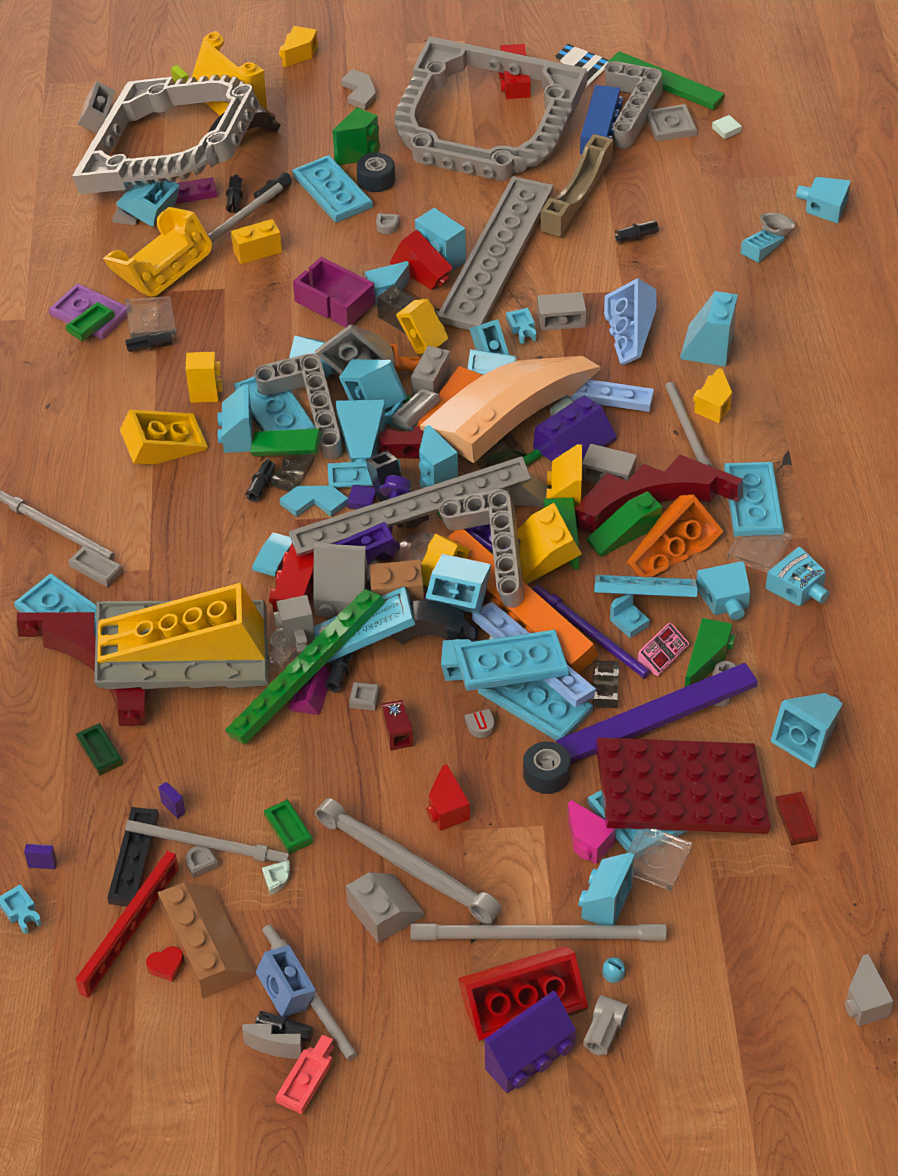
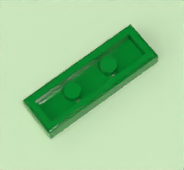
(286, 442)

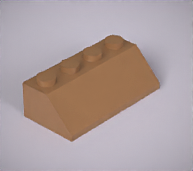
(205, 937)

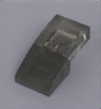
(292, 472)
(605, 680)

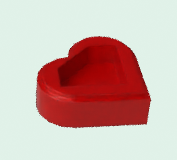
(165, 963)

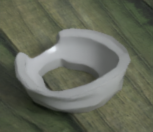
(779, 221)

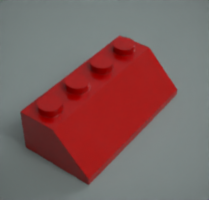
(509, 989)

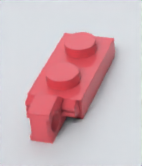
(306, 1076)

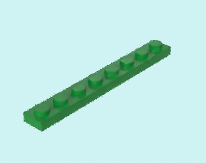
(304, 666)

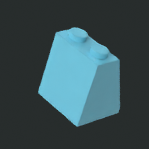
(712, 331)

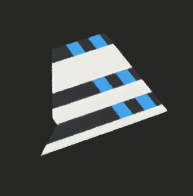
(578, 57)

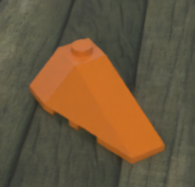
(675, 536)

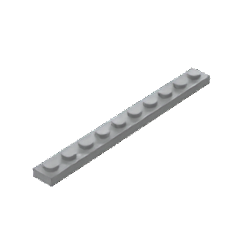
(409, 505)

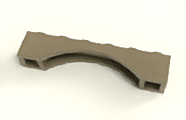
(561, 209)

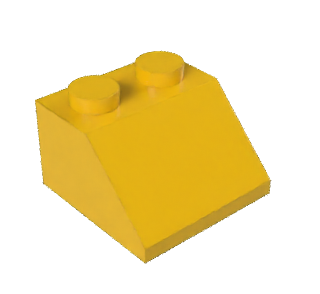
(566, 475)

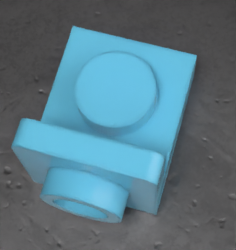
(627, 616)

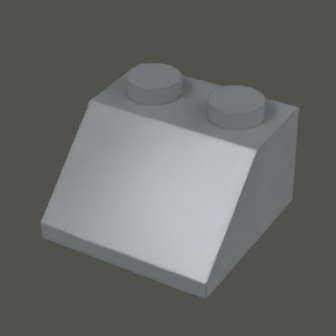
(382, 904)

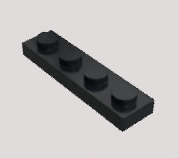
(132, 859)

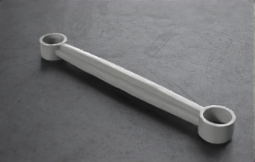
(482, 906)

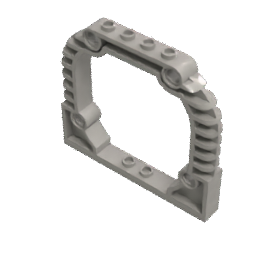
(442, 58)
(139, 98)

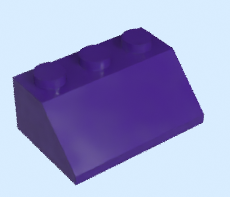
(578, 423)
(529, 1043)

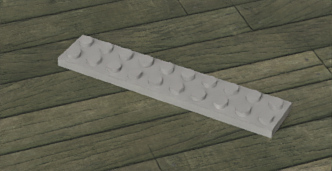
(495, 254)

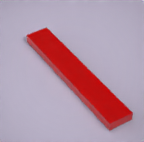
(126, 924)

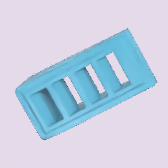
(760, 245)

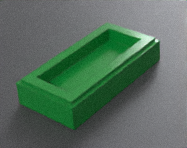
(90, 321)
(288, 826)

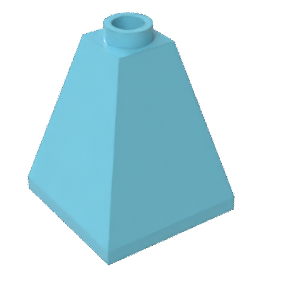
(360, 427)
(806, 726)

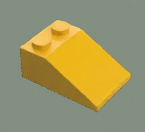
(161, 436)
(545, 543)

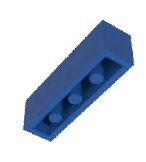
(601, 113)

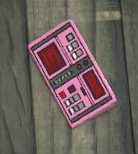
(663, 649)

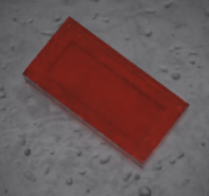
(796, 818)

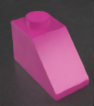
(589, 833)

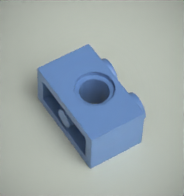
(285, 981)

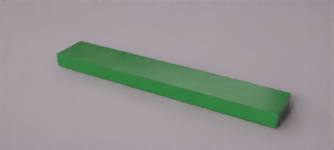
(678, 84)

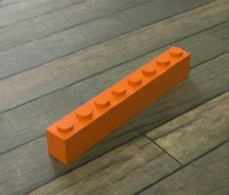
(534, 612)

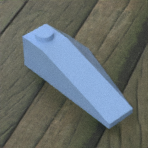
(630, 317)

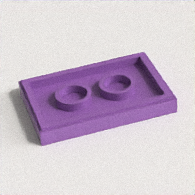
(79, 300)

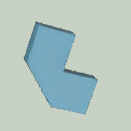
(304, 497)

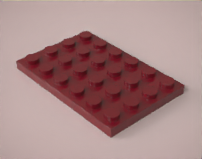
(681, 785)

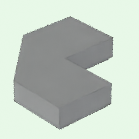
(363, 88)

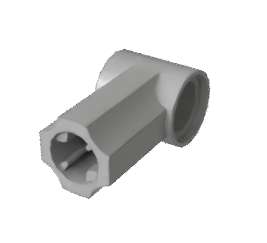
(607, 1019)

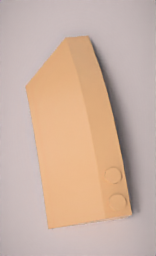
(505, 398)

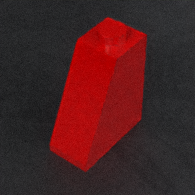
(424, 261)

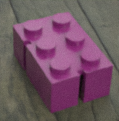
(334, 292)

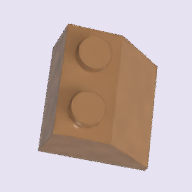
(394, 575)

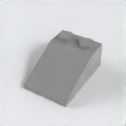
(354, 344)
(338, 577)

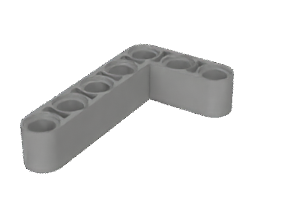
(646, 88)
(298, 373)
(490, 513)

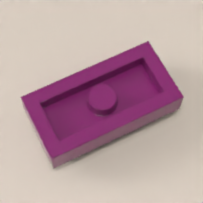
(196, 190)

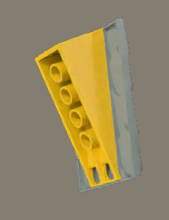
(180, 638)

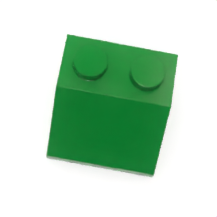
(356, 137)

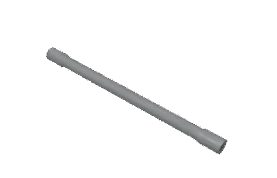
(433, 932)

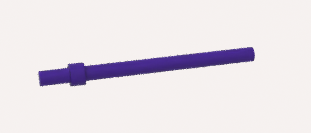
(557, 603)

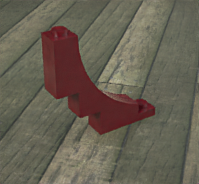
(680, 478)
(76, 636)

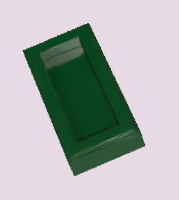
(99, 749)

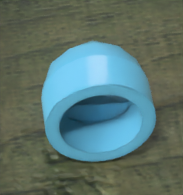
(610, 970)

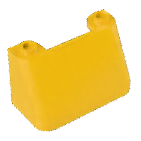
(213, 62)
(167, 257)

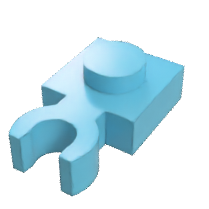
(521, 322)
(19, 906)

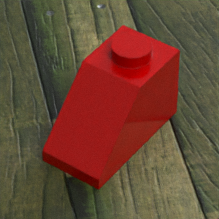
(447, 801)

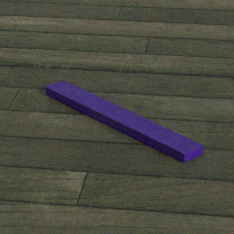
(661, 710)

